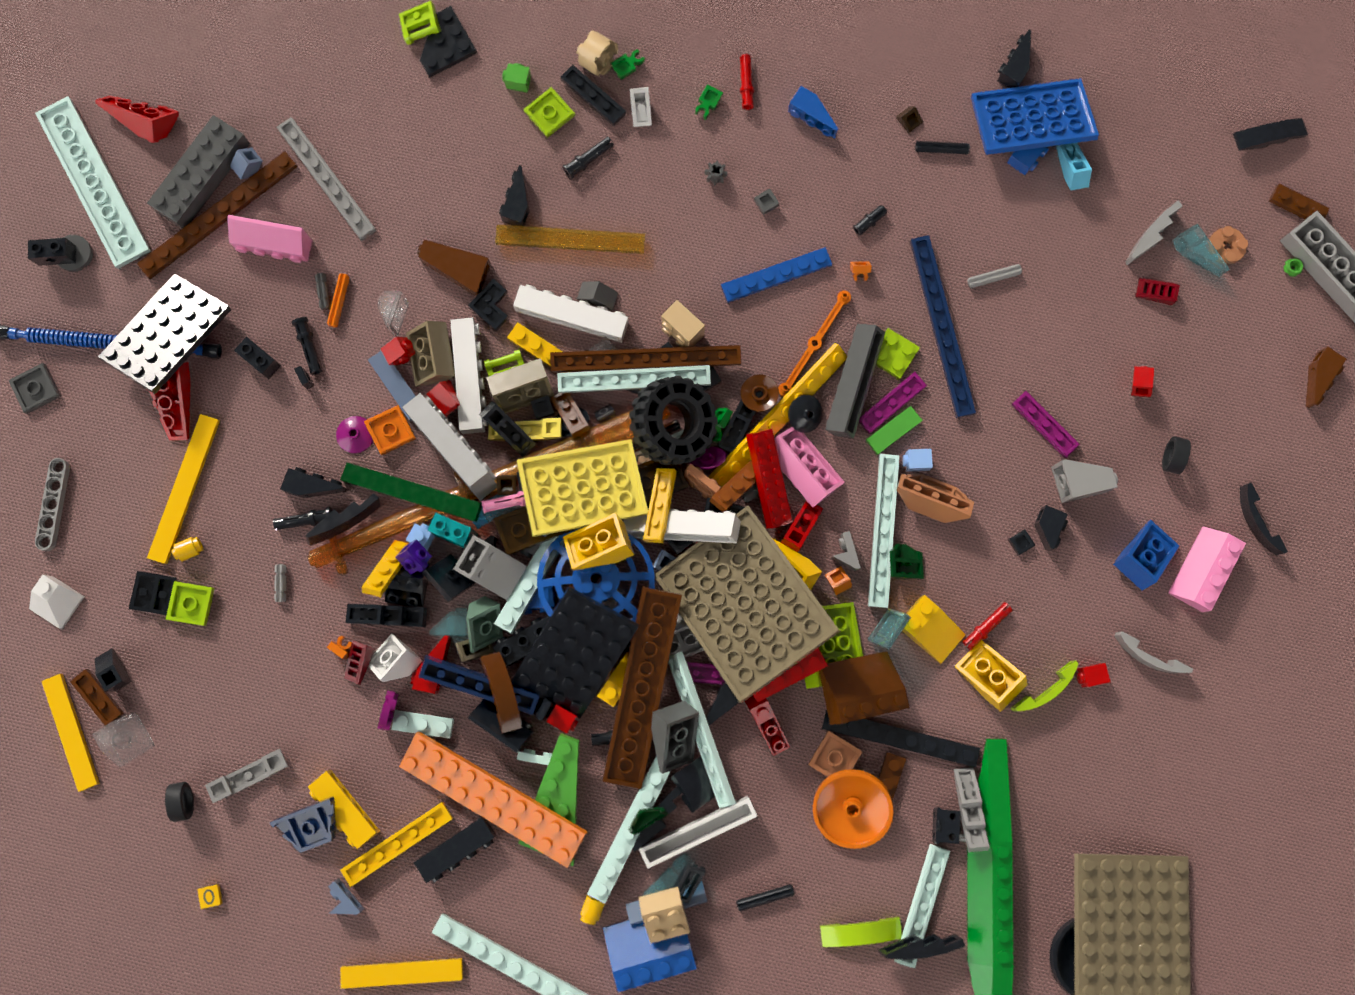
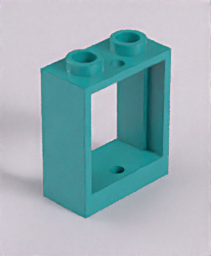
(451, 530)

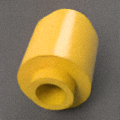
(187, 549)
(591, 910)

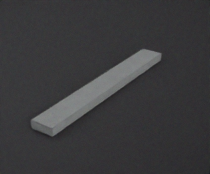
(326, 179)

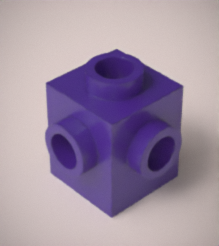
(413, 557)

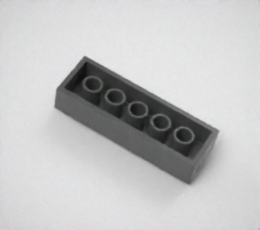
(198, 172)

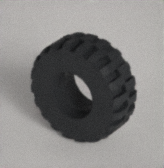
(697, 414)

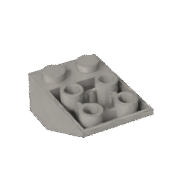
(490, 567)

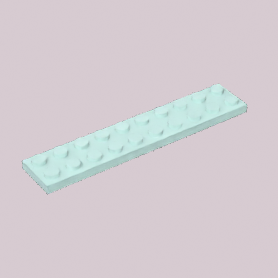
(93, 182)

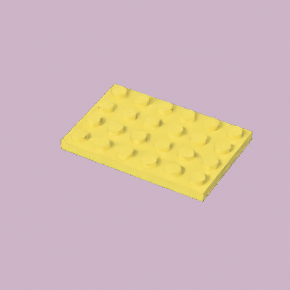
(581, 487)

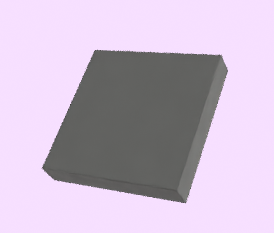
(34, 388)

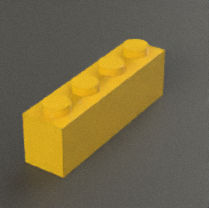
(348, 813)

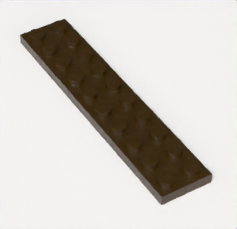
(515, 526)

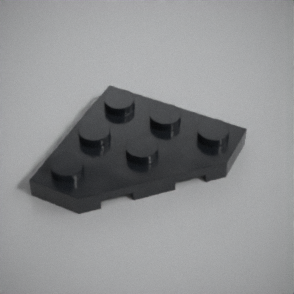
(448, 46)

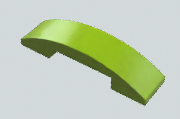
(1065, 674)
(861, 933)

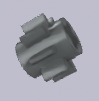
(716, 178)

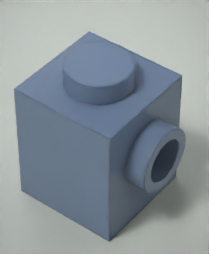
(246, 163)

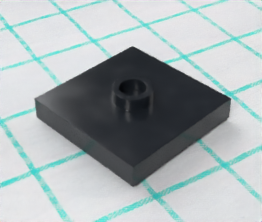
(446, 579)

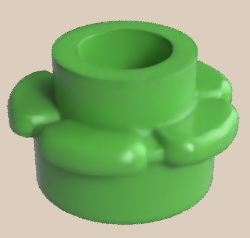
(1296, 263)

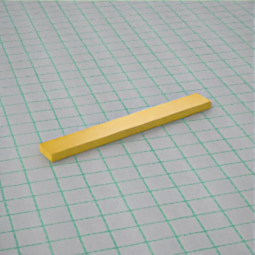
(183, 489)

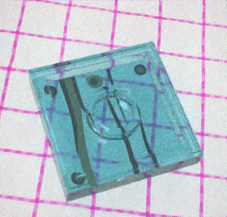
(889, 628)

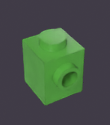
(517, 77)

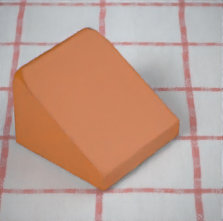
(838, 580)

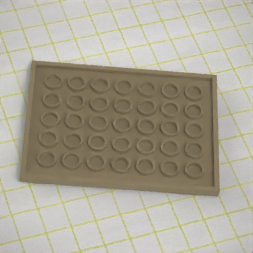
(747, 606)
(1131, 924)

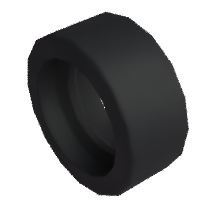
(1176, 455)
(179, 801)

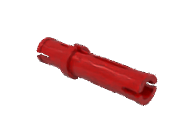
(746, 82)
(980, 632)

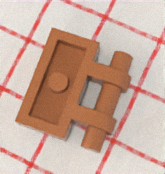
(700, 481)

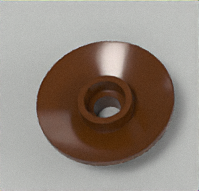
(762, 384)

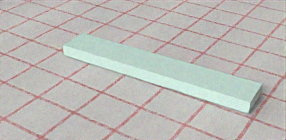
(925, 896)

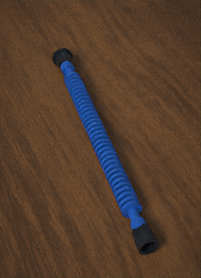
(84, 339)

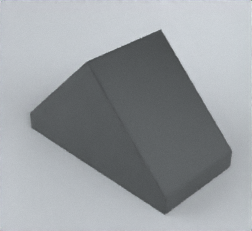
(597, 294)

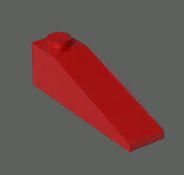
(139, 118)
(174, 404)

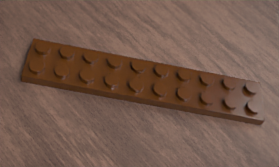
(641, 687)

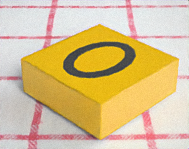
(210, 896)

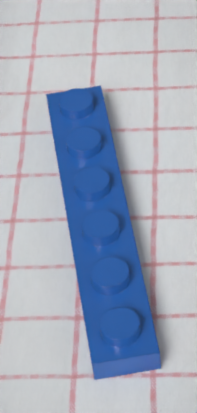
(776, 275)

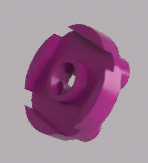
(386, 714)

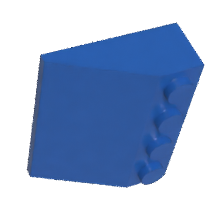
(641, 962)

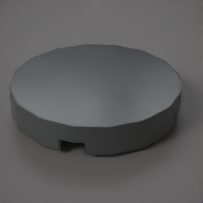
(84, 254)

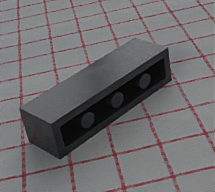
(455, 849)

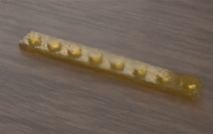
(570, 239)

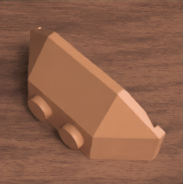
(934, 498)

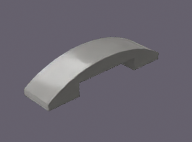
(1130, 645)
(246, 776)

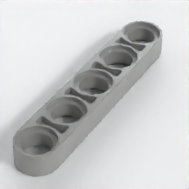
(55, 514)

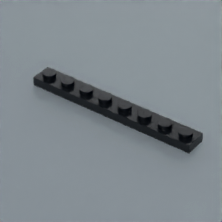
(906, 740)

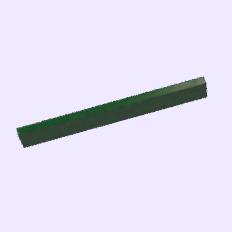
(411, 492)

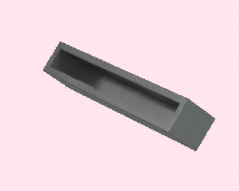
(855, 380)

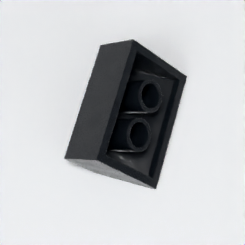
(486, 717)

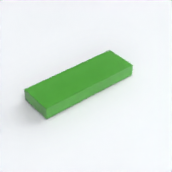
(894, 430)

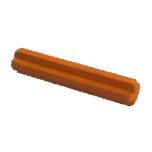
(338, 300)

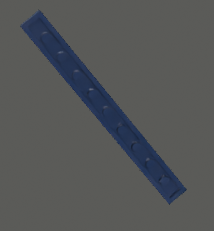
(942, 327)

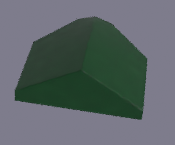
(906, 563)
(645, 818)

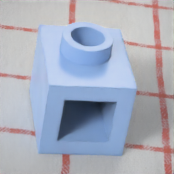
(918, 460)
(421, 534)

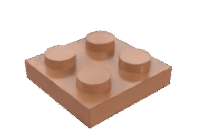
(834, 755)

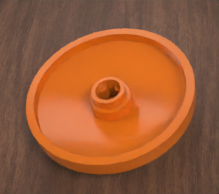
(853, 809)

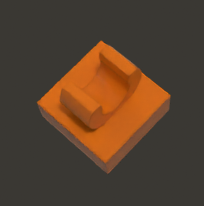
(860, 268)
(339, 649)

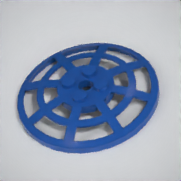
(581, 578)

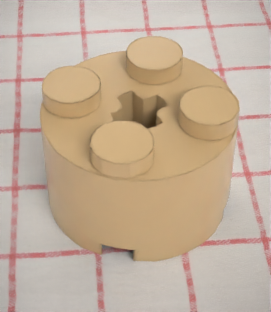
(597, 53)

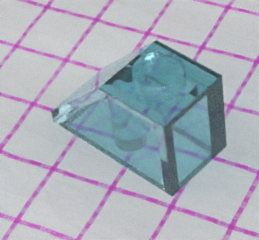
(452, 624)

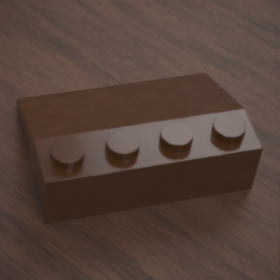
(862, 688)

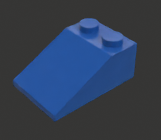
(1146, 555)

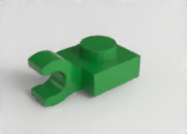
(723, 416)

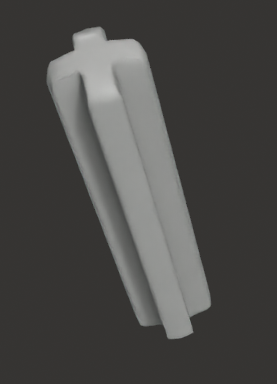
(994, 276)

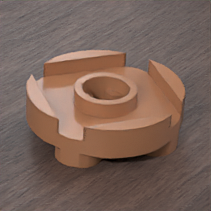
(1234, 238)

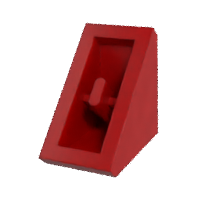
(444, 397)

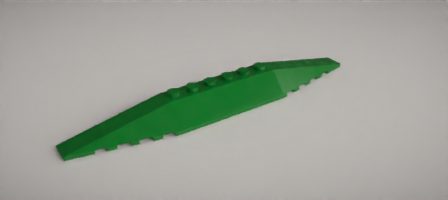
(992, 881)

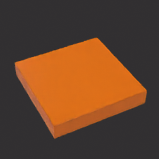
(389, 430)

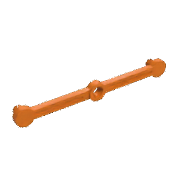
(843, 298)

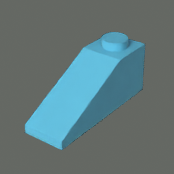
(1074, 166)

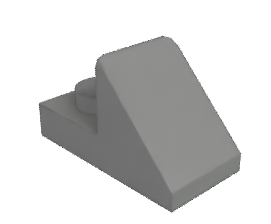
(850, 557)

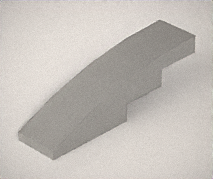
(1152, 235)
(971, 810)

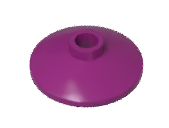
(356, 443)
(712, 458)

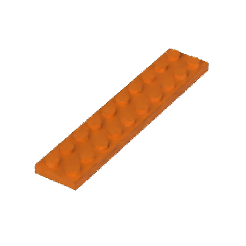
(493, 799)

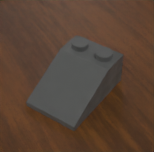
(675, 735)

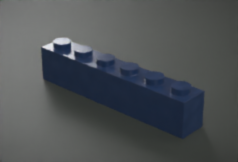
(471, 682)

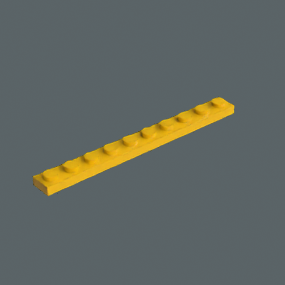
(778, 416)

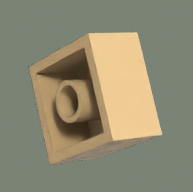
(682, 325)
(664, 915)

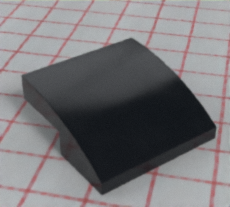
(151, 593)
(694, 785)

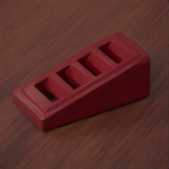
(1166, 286)
(357, 651)

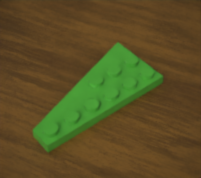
(560, 781)

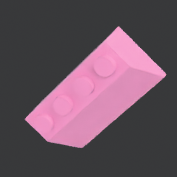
(268, 239)
(806, 466)
(1206, 569)

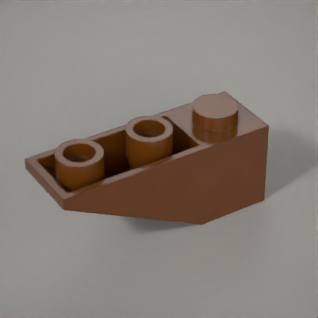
(1321, 373)

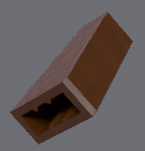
(456, 265)

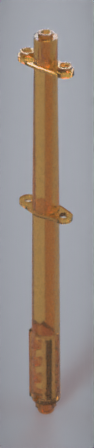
(607, 432)

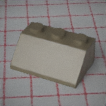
(433, 353)
(520, 385)

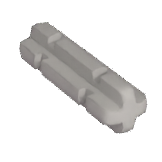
(280, 583)

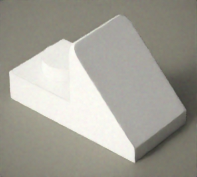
(640, 106)

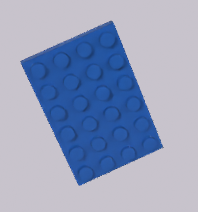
(1034, 116)

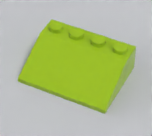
(842, 645)

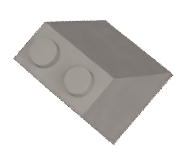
(1082, 480)

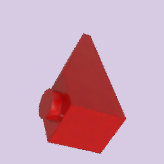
(801, 526)
(440, 652)

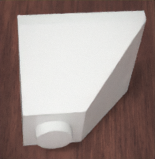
(54, 600)
(394, 660)

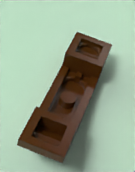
(502, 692)

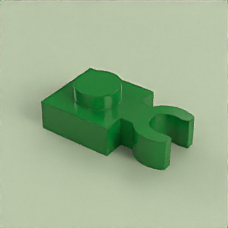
(625, 65)
(708, 100)

